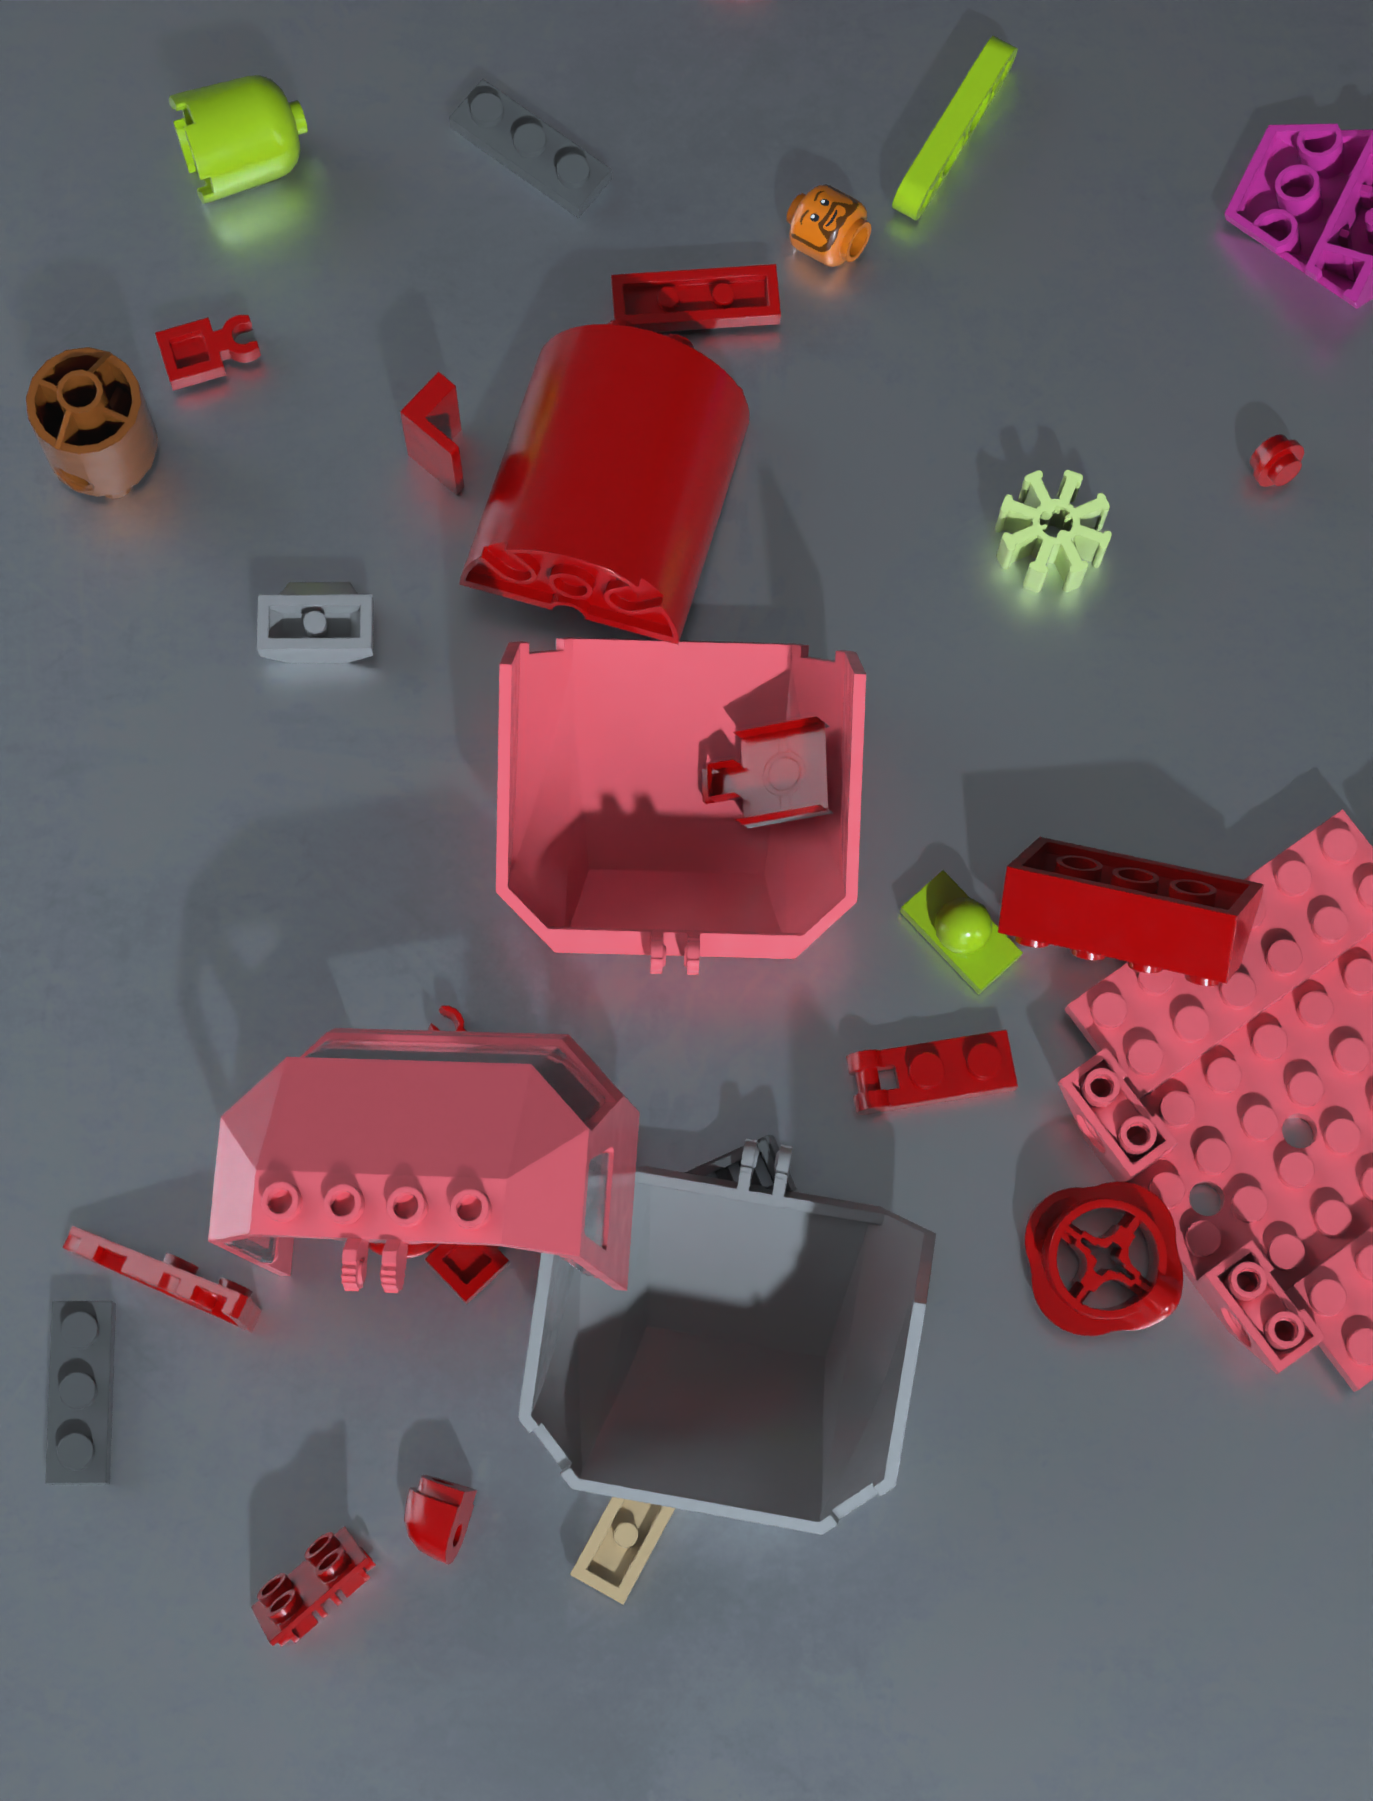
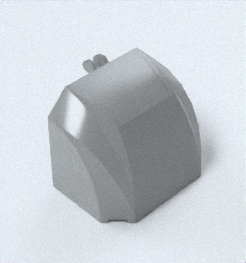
(746, 1362)

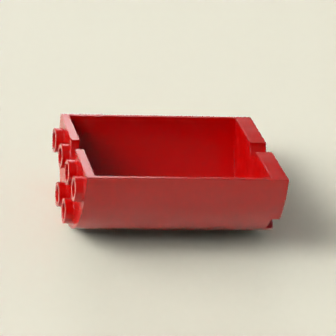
(612, 479)

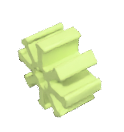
(1032, 519)

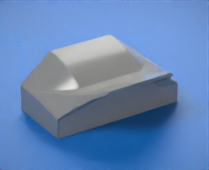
(315, 623)

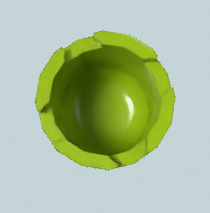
(238, 134)

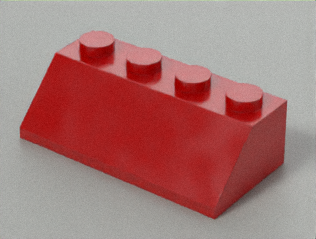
(1129, 910)

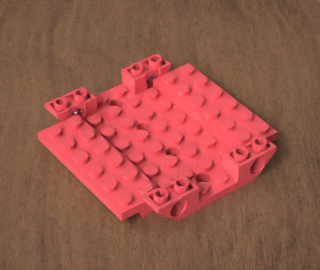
(1198, 1094)

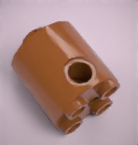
(92, 422)

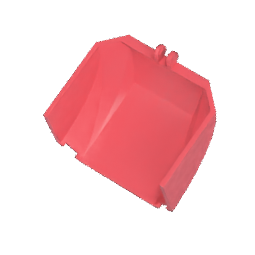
(607, 809)

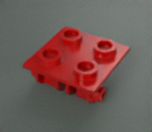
(288, 1600)

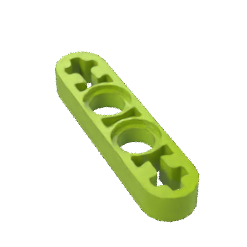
(954, 128)

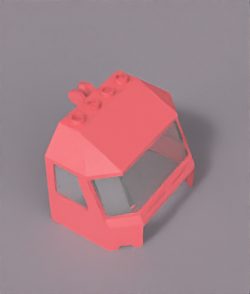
(429, 1145)

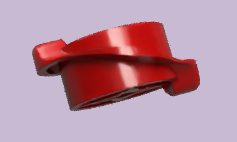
(1154, 1296)

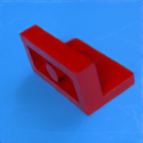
(429, 427)

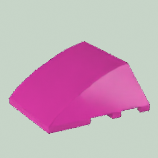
(1313, 204)

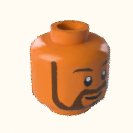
(828, 225)

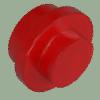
(1277, 461)

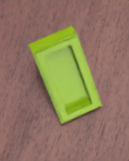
(961, 932)

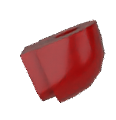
(438, 1516)

